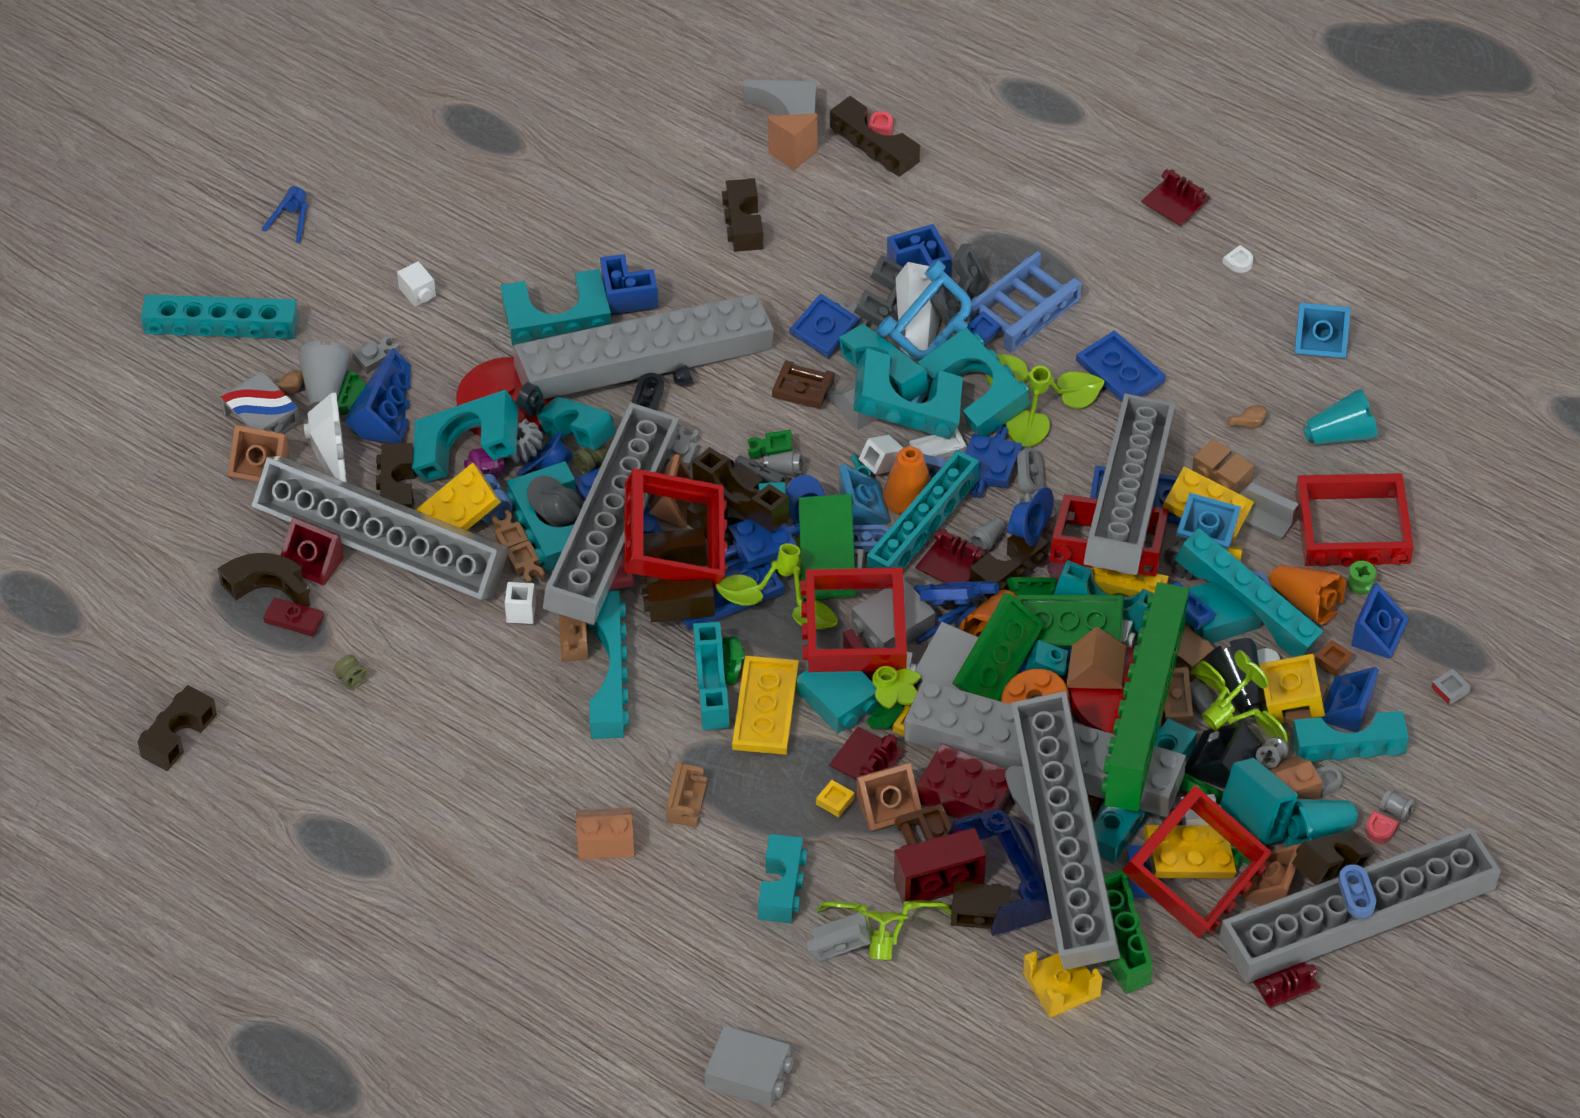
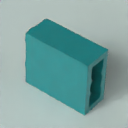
(1231, 617)
(838, 696)
(1258, 800)

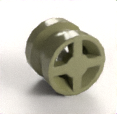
(350, 671)

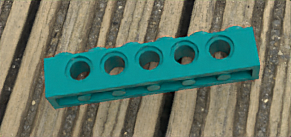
(219, 316)
(926, 513)
(1127, 822)

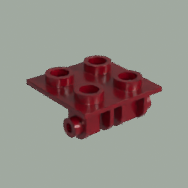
(1176, 197)
(950, 558)
(866, 754)
(1287, 984)

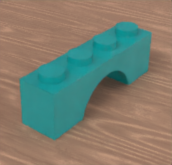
(905, 375)
(1080, 581)
(711, 676)
(1318, 741)

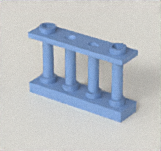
(1031, 321)

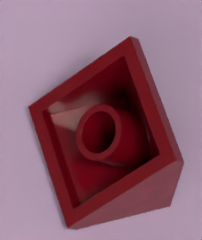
(313, 549)

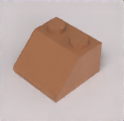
(1299, 776)
(605, 833)

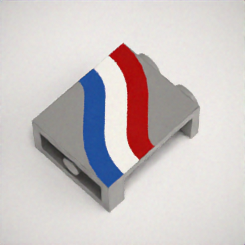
(261, 405)

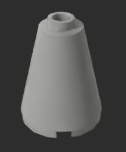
(323, 369)

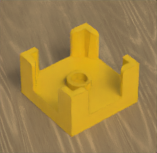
(1292, 685)
(1060, 988)

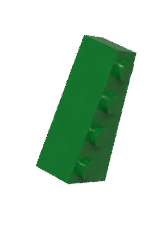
(1134, 966)

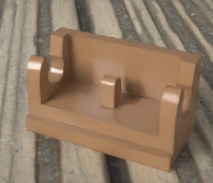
(572, 639)
(686, 795)

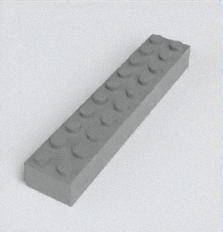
(644, 346)
(1129, 484)
(382, 527)
(597, 538)
(989, 733)
(1065, 831)
(1318, 919)

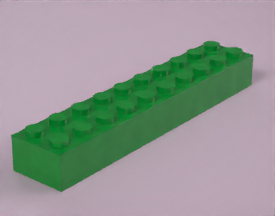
(1145, 697)

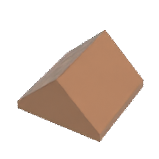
(792, 138)
(251, 449)
(669, 508)
(1097, 661)
(887, 795)
(1276, 879)

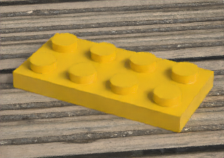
(765, 705)

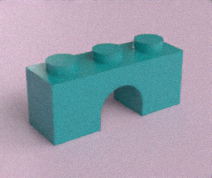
(589, 424)
(779, 898)

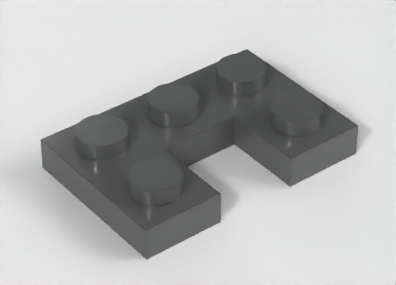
(972, 281)
(873, 307)

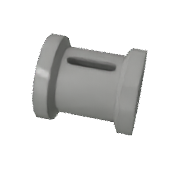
(1265, 752)
(1397, 805)

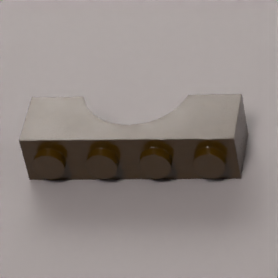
(894, 152)
(765, 506)

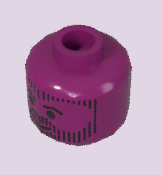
(485, 462)

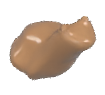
(291, 382)
(1250, 418)

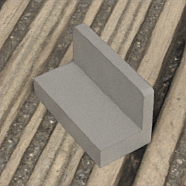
(1270, 512)
(839, 937)

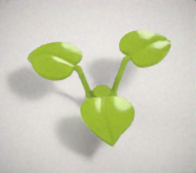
(1077, 392)
(745, 591)
(1222, 709)
(881, 941)

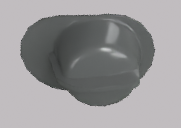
(554, 501)

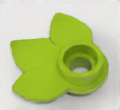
(895, 686)

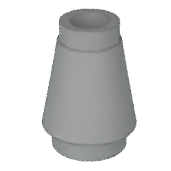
(785, 463)
(987, 534)

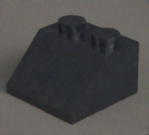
(1218, 752)

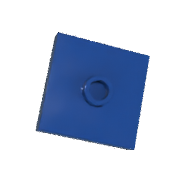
(823, 325)

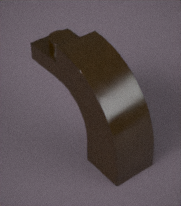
(264, 570)

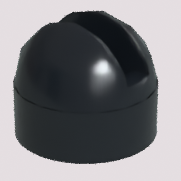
(682, 376)

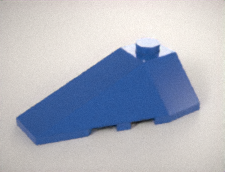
(382, 404)

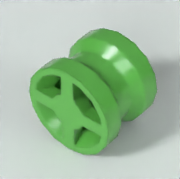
(1362, 584)

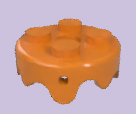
(1032, 683)

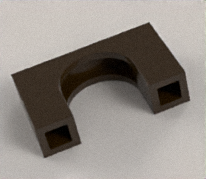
(677, 599)

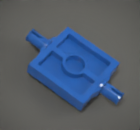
(996, 459)
(758, 544)
(958, 591)

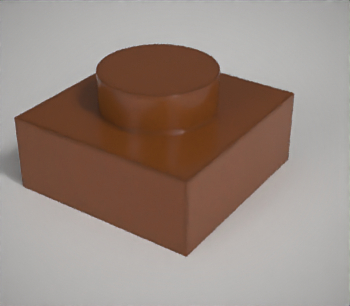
(1333, 658)

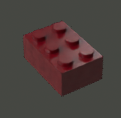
(963, 784)
(933, 866)

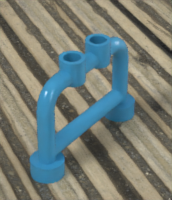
(955, 325)

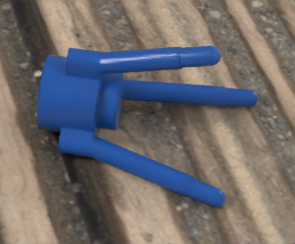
(292, 201)
(956, 616)

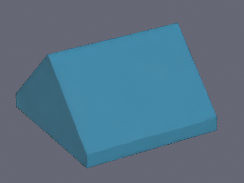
(1322, 330)
(866, 494)
(1212, 517)

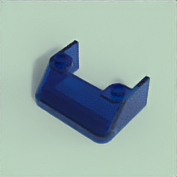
(1026, 861)

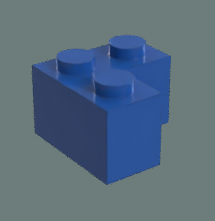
(919, 247)
(626, 289)

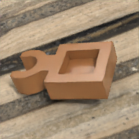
(507, 532)
(524, 560)

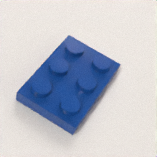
(1120, 366)

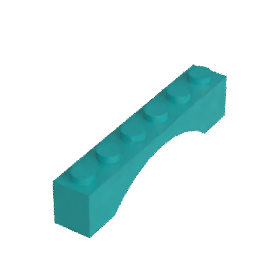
(1212, 562)
(606, 706)

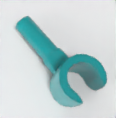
(861, 468)

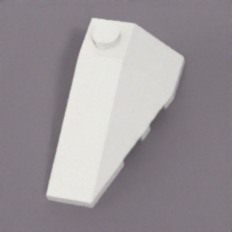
(909, 286)
(326, 436)

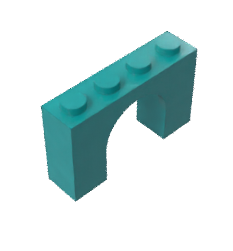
(529, 324)
(1006, 395)
(878, 399)
(437, 432)
(546, 539)

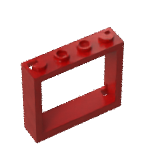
(1353, 487)
(683, 489)
(1075, 548)
(853, 659)
(1228, 829)

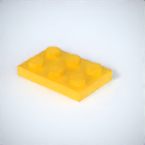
(1192, 482)
(462, 499)
(1192, 854)

